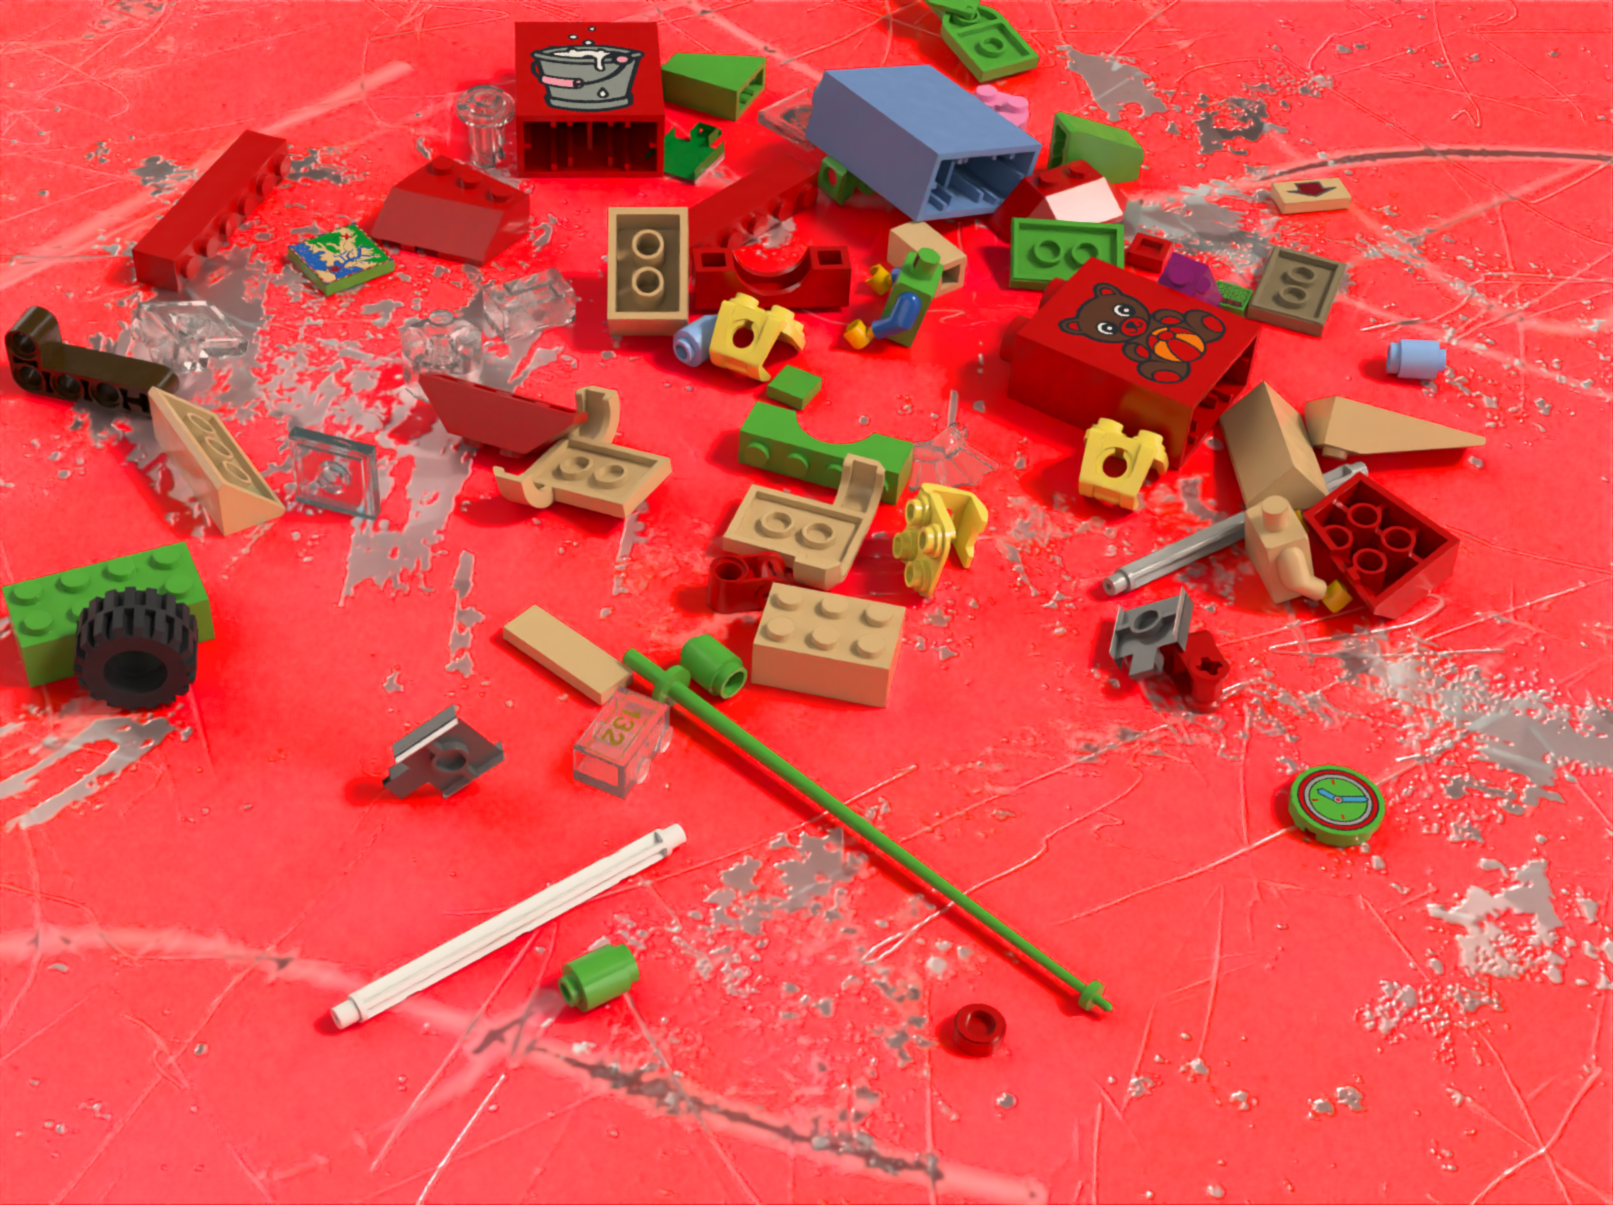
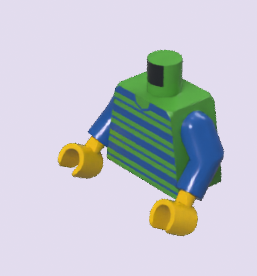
(907, 302)

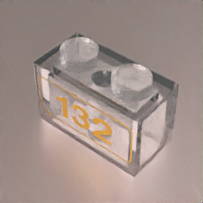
(622, 742)

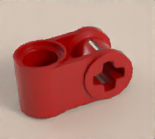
(743, 581)
(1197, 671)

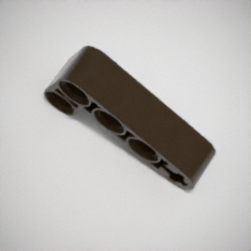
(80, 374)

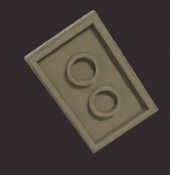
(1296, 291)

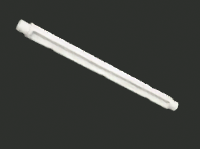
(506, 926)

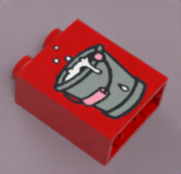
(588, 100)

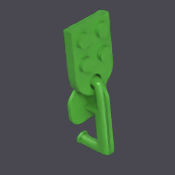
(983, 39)

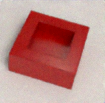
(1148, 252)

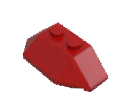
(1062, 193)
(497, 416)

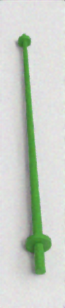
(672, 688)

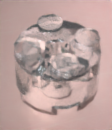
(441, 346)

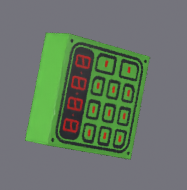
(1234, 298)

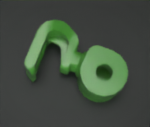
(845, 182)

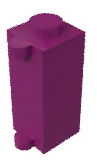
(1191, 279)

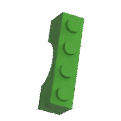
(778, 444)

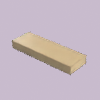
(567, 654)

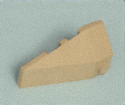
(1355, 428)

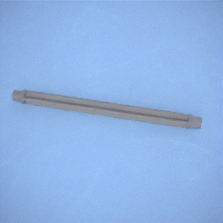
(1201, 543)

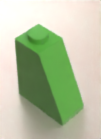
(714, 82)
(1102, 146)

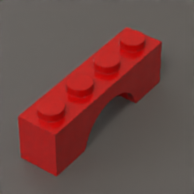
(816, 280)

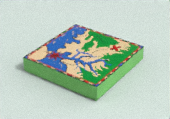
(340, 259)

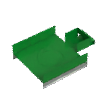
(692, 158)

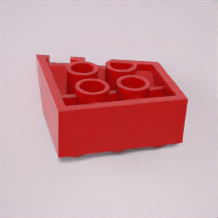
(453, 213)
(1382, 545)

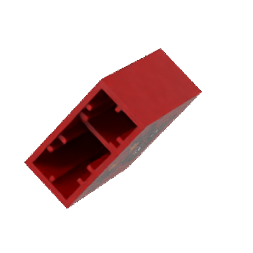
(1130, 355)

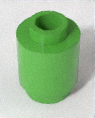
(713, 666)
(598, 976)

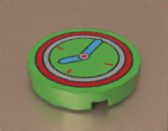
(1336, 805)

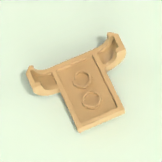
(586, 467)
(810, 534)

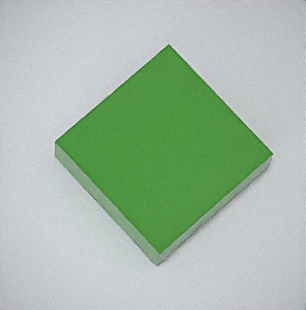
(794, 387)

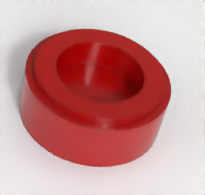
(979, 1030)

